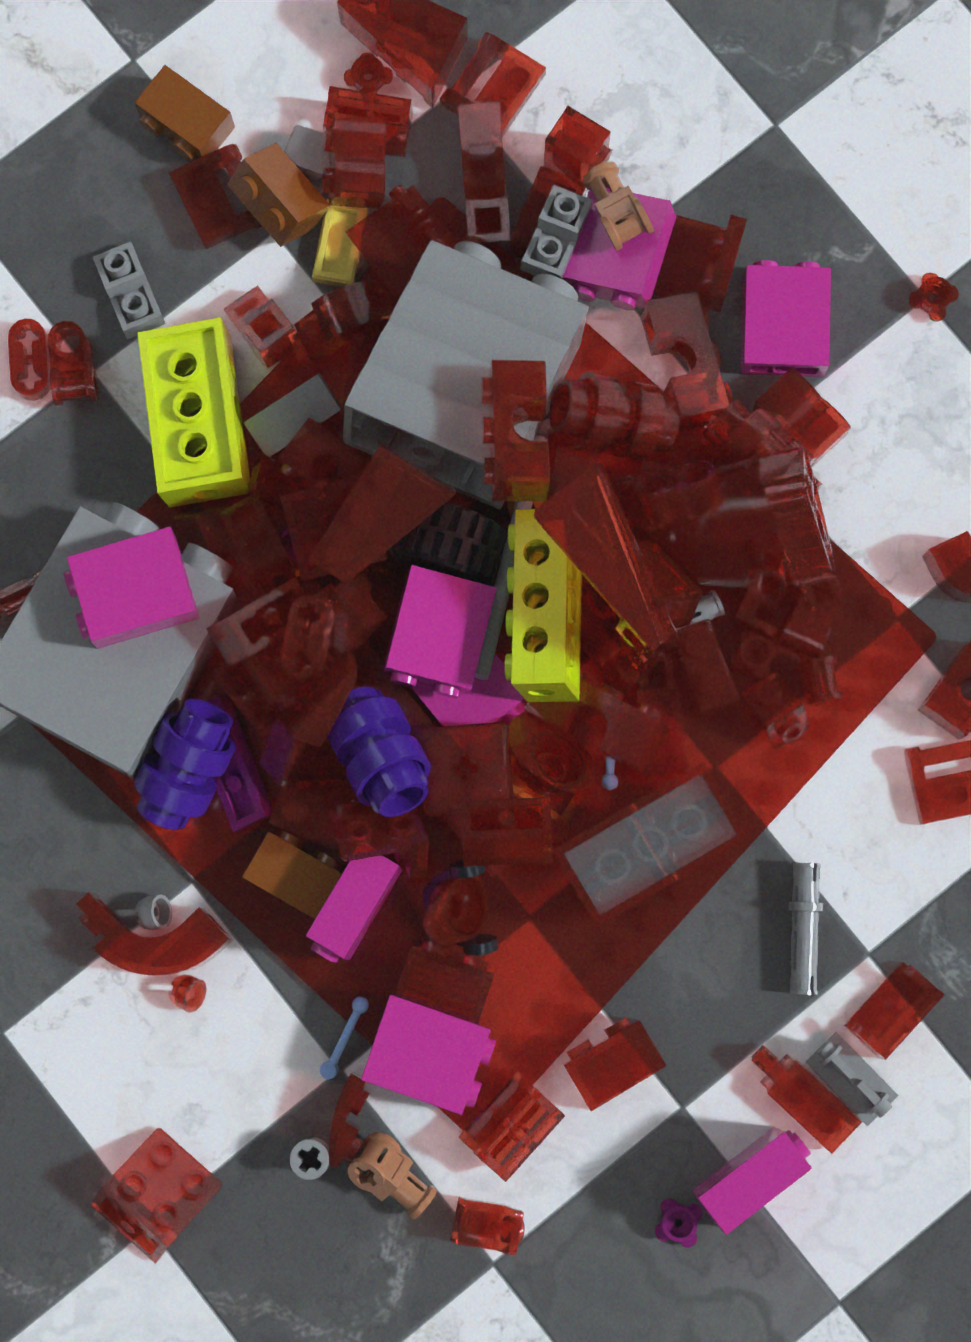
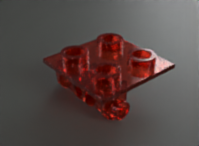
(397, 236)

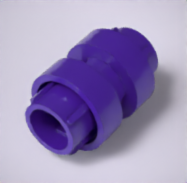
(190, 751)
(380, 754)

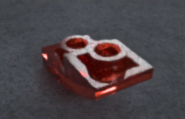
(343, 1134)

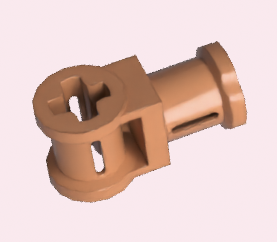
(619, 210)
(390, 1174)

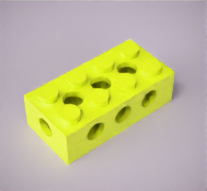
(171, 398)
(544, 615)

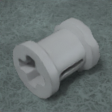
(298, 1159)

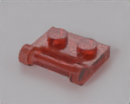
(511, 81)
(206, 198)
(944, 795)

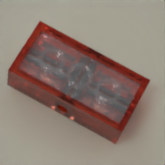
(649, 845)

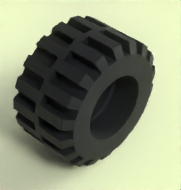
(454, 544)

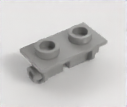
(852, 1079)

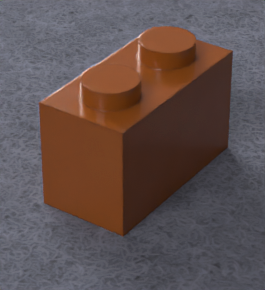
(183, 115)
(278, 194)
(292, 874)

